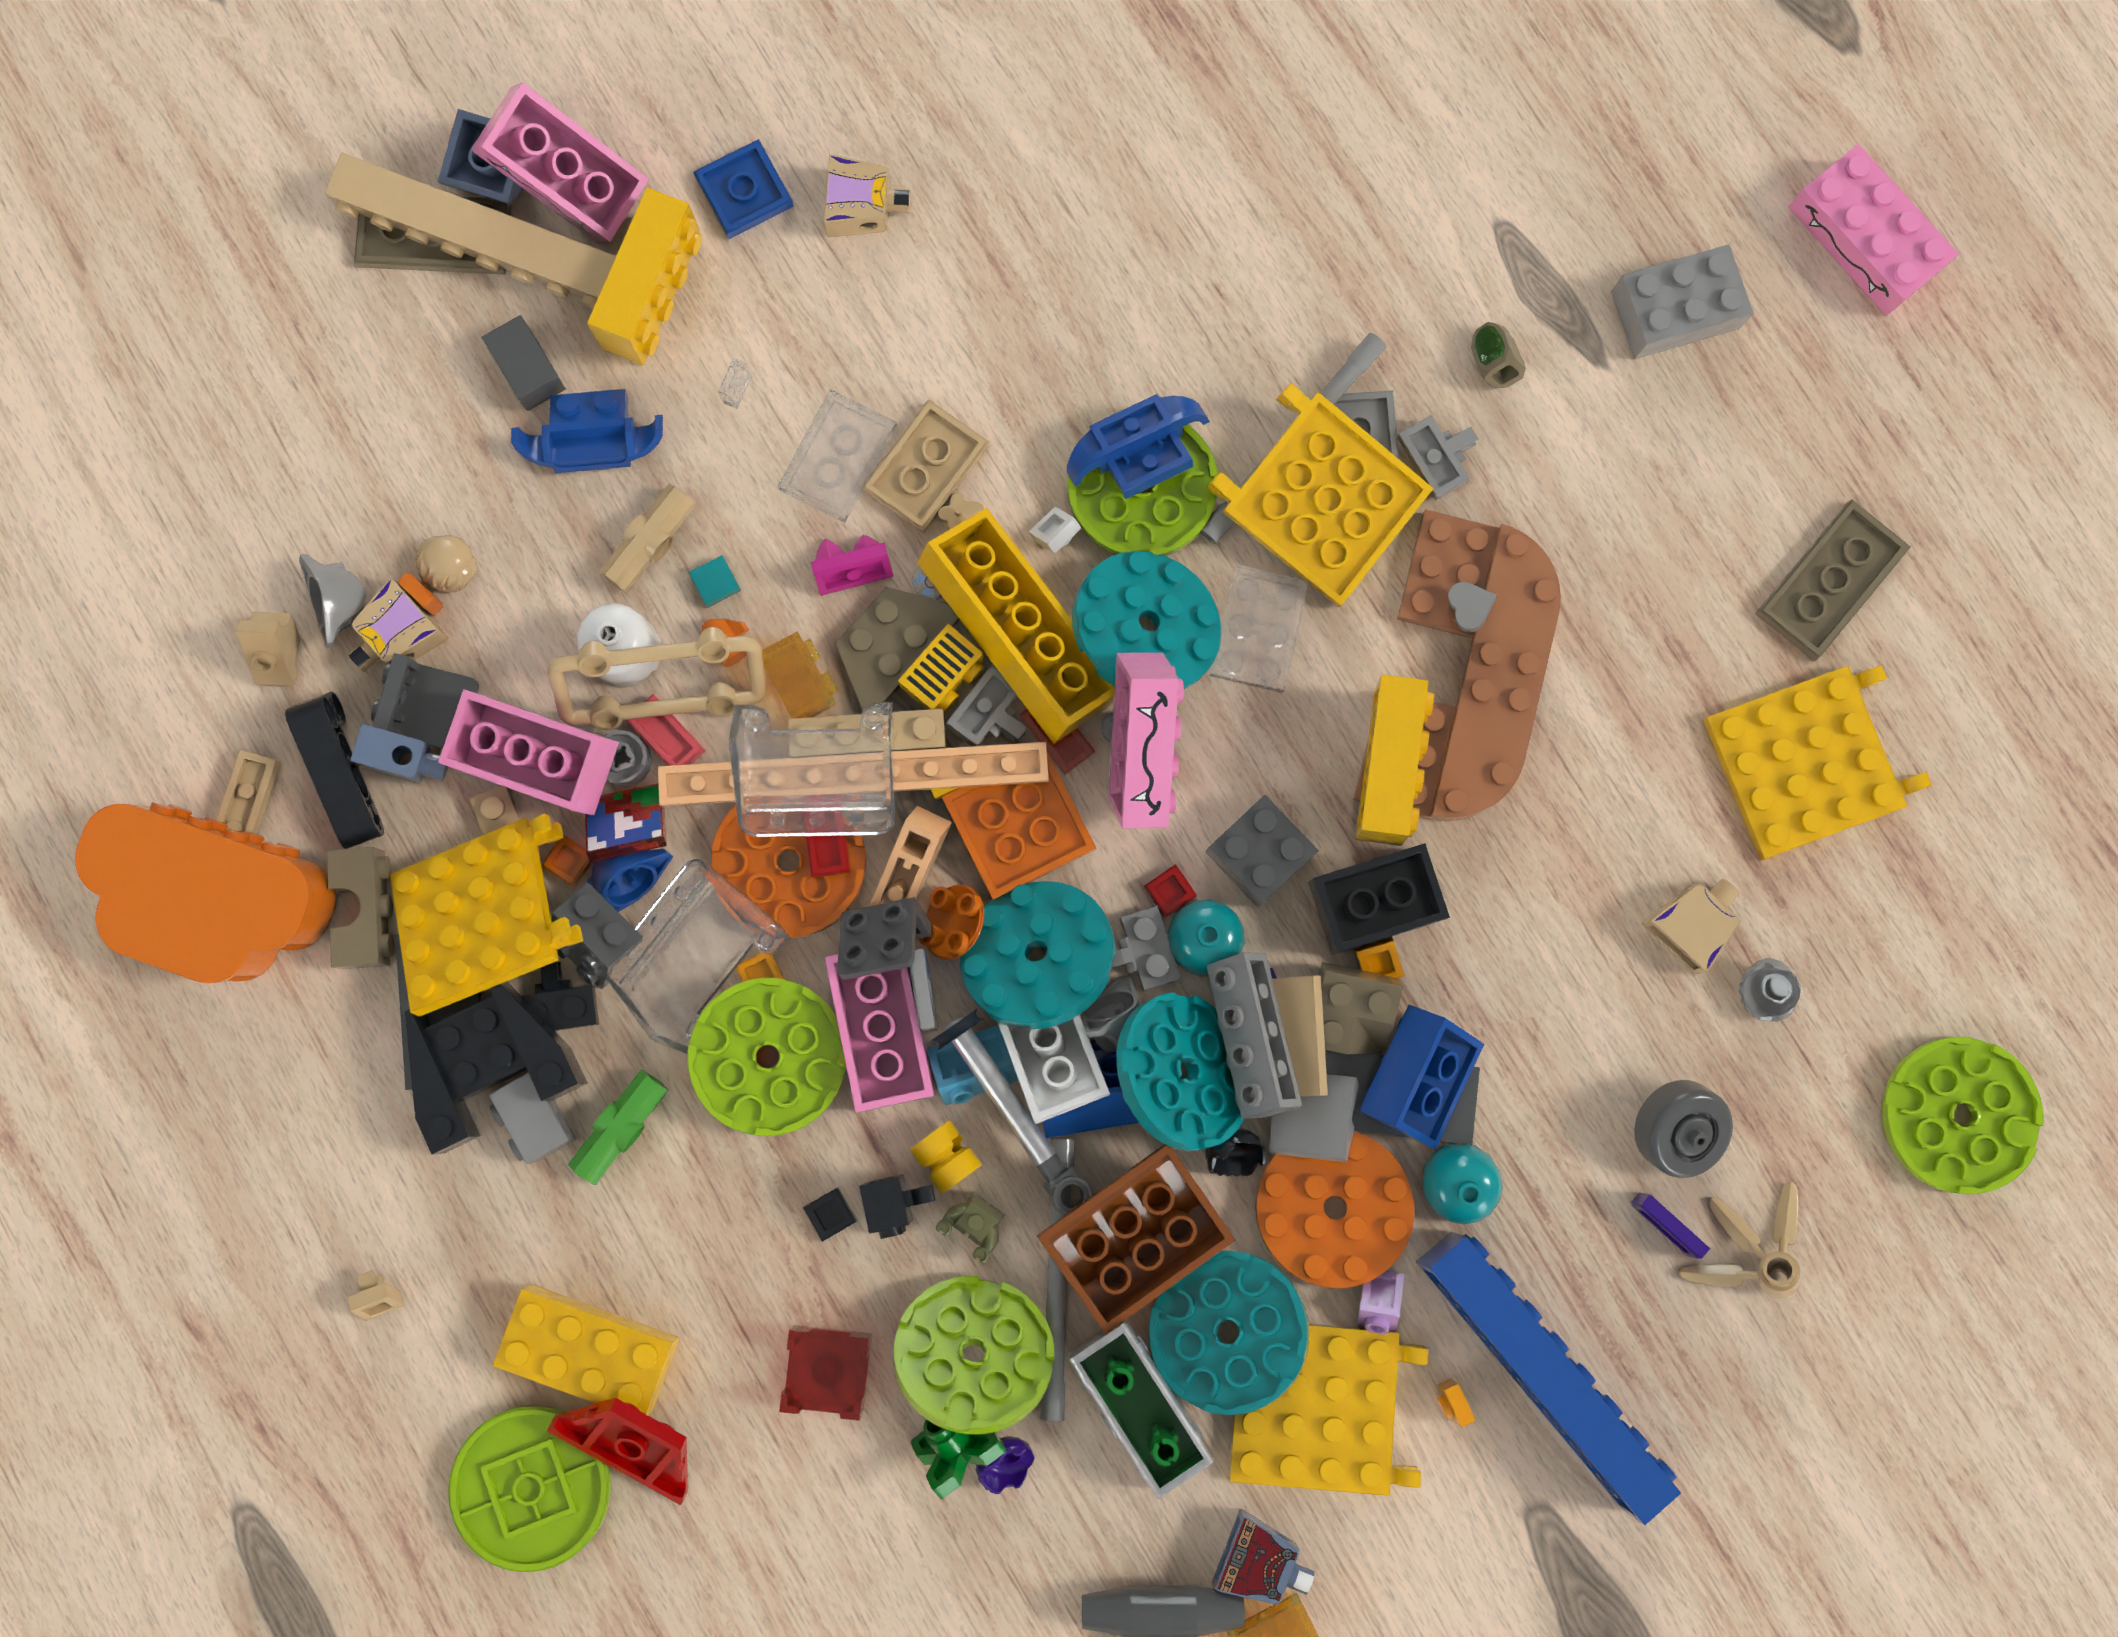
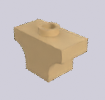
(270, 647)

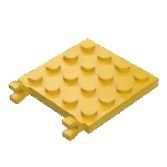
(1324, 497)
(1808, 761)
(477, 915)
(1333, 1421)

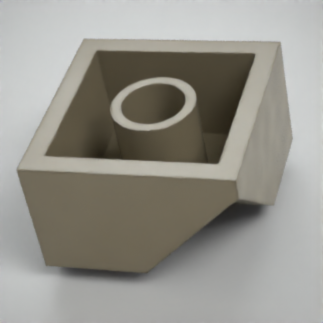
(1358, 1009)

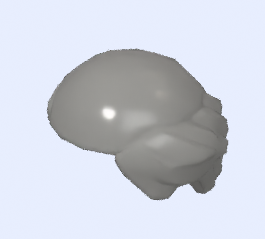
(1769, 990)

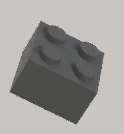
(1261, 851)

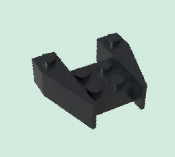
(476, 1053)

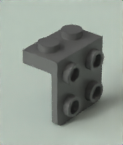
(419, 700)
(604, 932)
(880, 938)

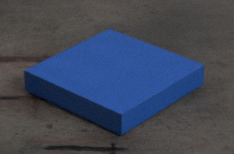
(743, 189)

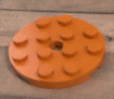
(791, 898)
(1344, 1249)

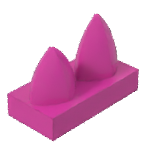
(841, 570)

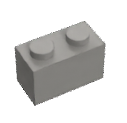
(534, 1125)

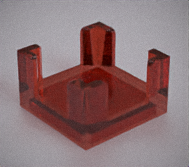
(826, 1371)

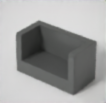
(523, 363)

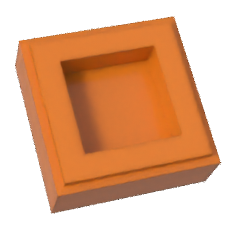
(420, 593)
(567, 861)

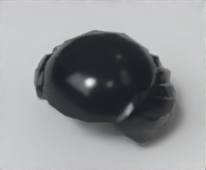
(1236, 1155)

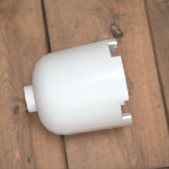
(631, 632)

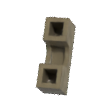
(368, 938)

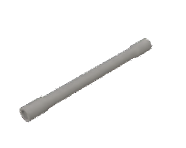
(1356, 364)
(1054, 1398)

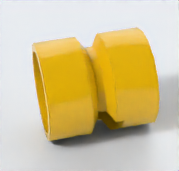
(945, 1157)

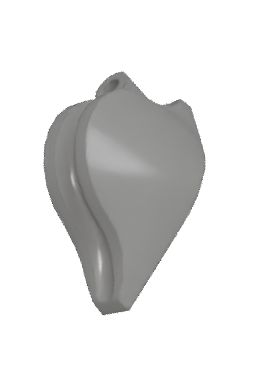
(334, 594)
(1109, 1012)

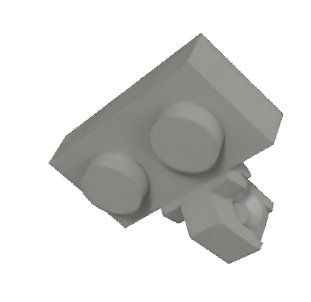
(1438, 454)
(987, 712)
(1146, 949)

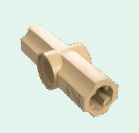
(647, 538)

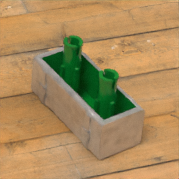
(1141, 1408)

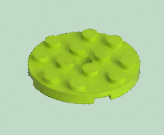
(1151, 521)
(726, 1067)
(2002, 1123)
(965, 1393)

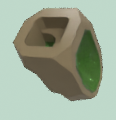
(1497, 356)

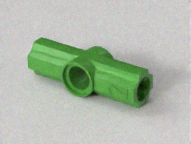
(618, 1127)

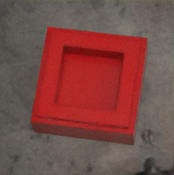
(1170, 891)

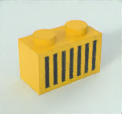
(942, 670)

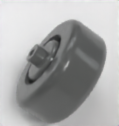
(1683, 1128)

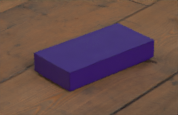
(1669, 1226)

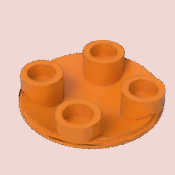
(955, 921)

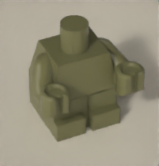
(976, 1219)

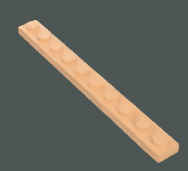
(913, 771)

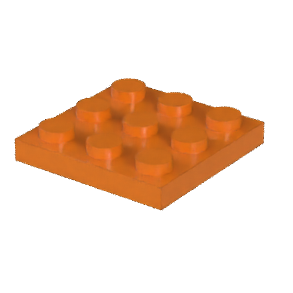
(1019, 830)

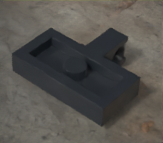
(561, 1003)

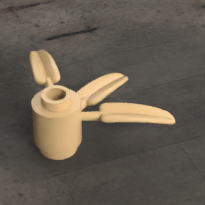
(1746, 1239)

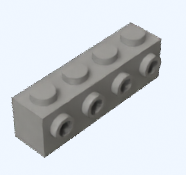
(1253, 1035)

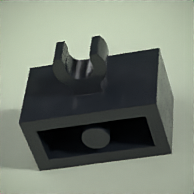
(889, 1204)

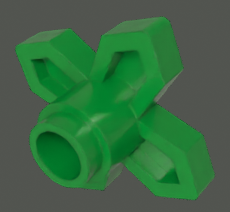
(951, 1452)

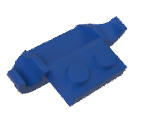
(588, 434)
(1138, 444)

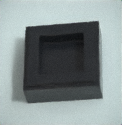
(830, 1214)

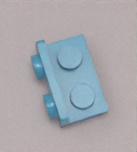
(954, 1077)

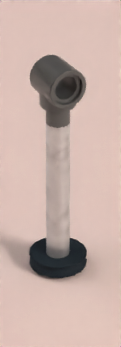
(1013, 1111)

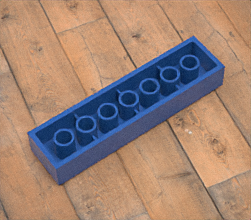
(1549, 1377)

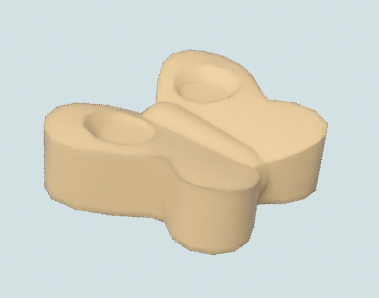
(958, 510)

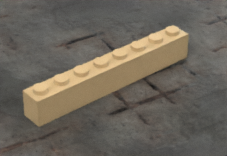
(468, 229)

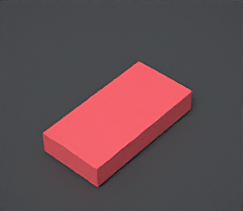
(667, 738)

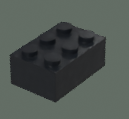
(1378, 899)

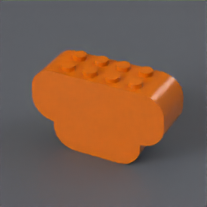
(199, 893)

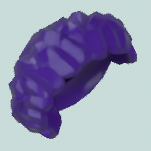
(1009, 1468)

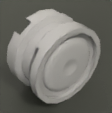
(631, 760)

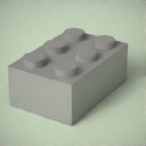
(1681, 301)

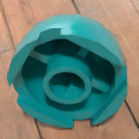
(1204, 935)
(1462, 1183)

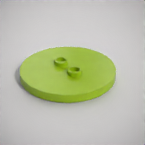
(526, 1493)

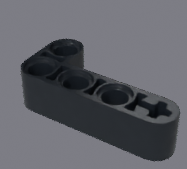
(337, 780)

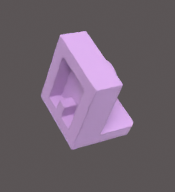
(1381, 1303)

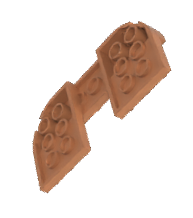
(1484, 740)

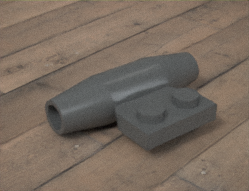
(1162, 1611)

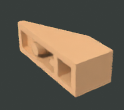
(912, 857)

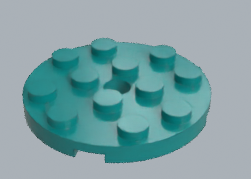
(1142, 584)
(1046, 990)
(1149, 1058)
(1269, 1343)

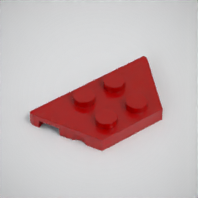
(629, 1443)

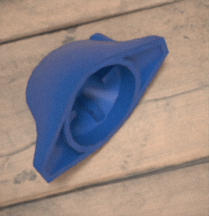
(628, 877)

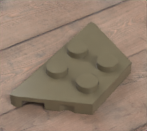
(889, 640)

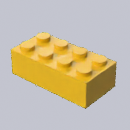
(645, 277)
(1392, 760)
(585, 1350)

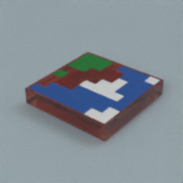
(626, 823)

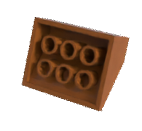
(1136, 1238)

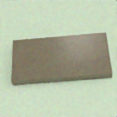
(395, 251)
(1832, 580)

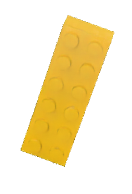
(1016, 623)

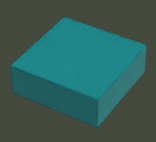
(714, 581)

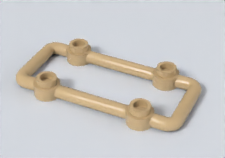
(607, 713)

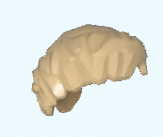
(445, 563)

